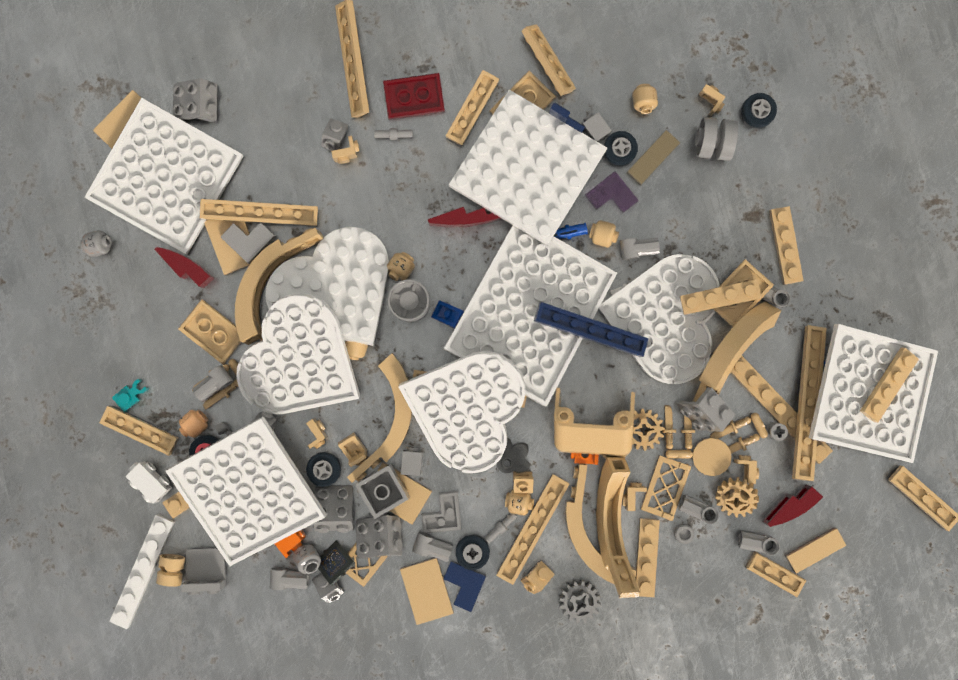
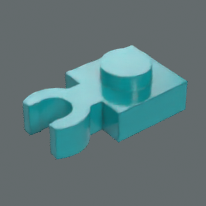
(128, 396)

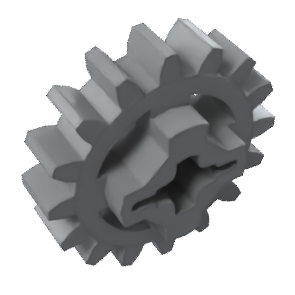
(577, 608)

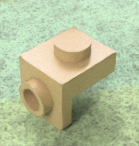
(712, 95)
(343, 155)
(317, 429)
(353, 449)
(751, 471)
(523, 482)
(628, 498)
(537, 578)

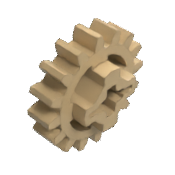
(644, 440)
(737, 497)

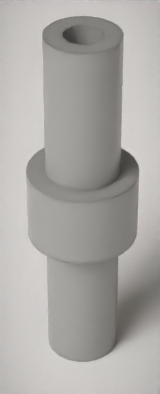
(393, 133)
(500, 527)

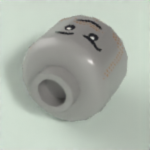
(95, 243)
(306, 559)

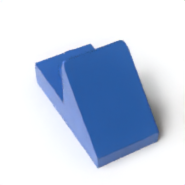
(447, 314)

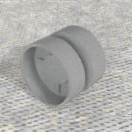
(721, 140)
(409, 300)

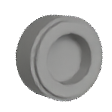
(684, 533)

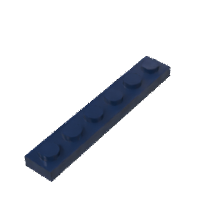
(591, 329)

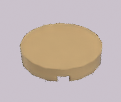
(711, 456)

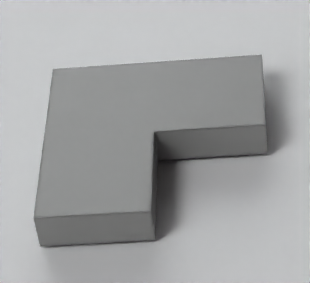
(248, 246)
(447, 519)

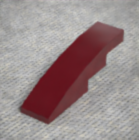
(459, 218)

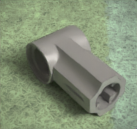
(635, 248)
(770, 297)
(217, 380)
(697, 509)
(757, 543)
(427, 545)
(282, 578)

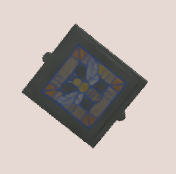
(335, 563)

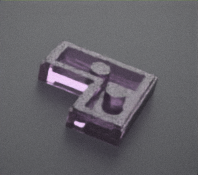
(612, 188)

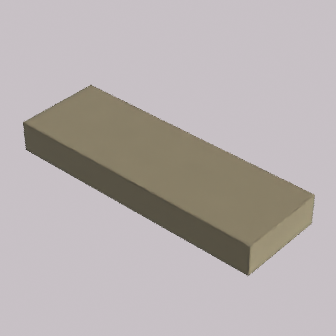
(653, 157)

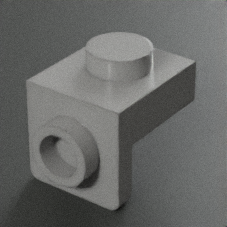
(333, 134)
(325, 590)

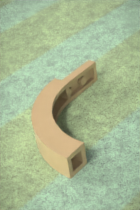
(256, 276)
(735, 344)
(395, 374)
(576, 529)
(609, 530)

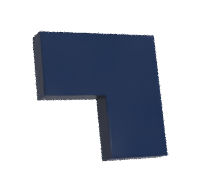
(563, 115)
(469, 582)

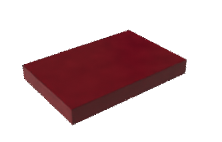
(413, 96)

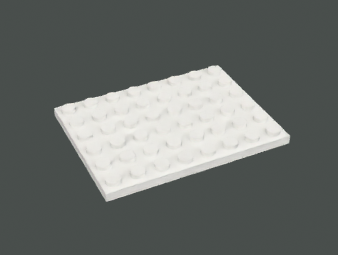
(507, 300)

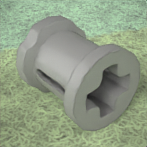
(781, 435)

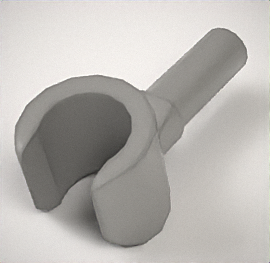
(223, 428)

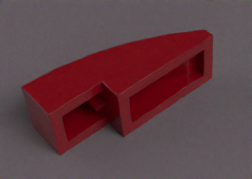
(185, 267)
(792, 507)

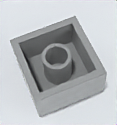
(382, 491)

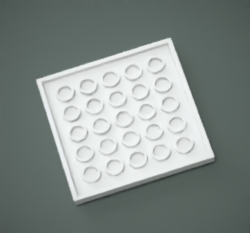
(528, 167)
(161, 175)
(850, 375)
(246, 491)

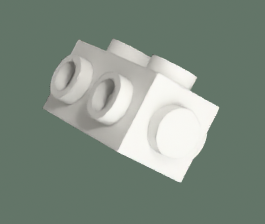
(148, 481)

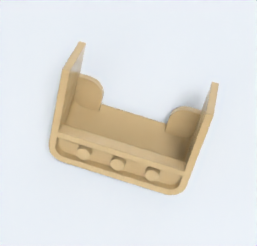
(593, 438)

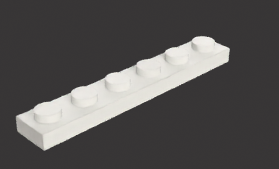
(142, 571)

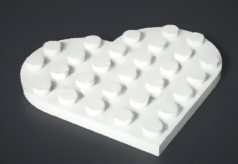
(344, 273)
(653, 309)
(299, 360)
(466, 408)

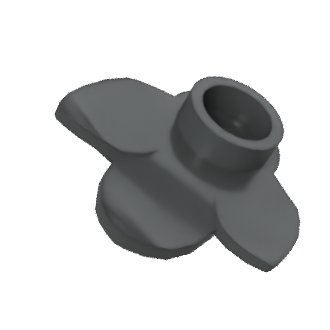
(516, 456)

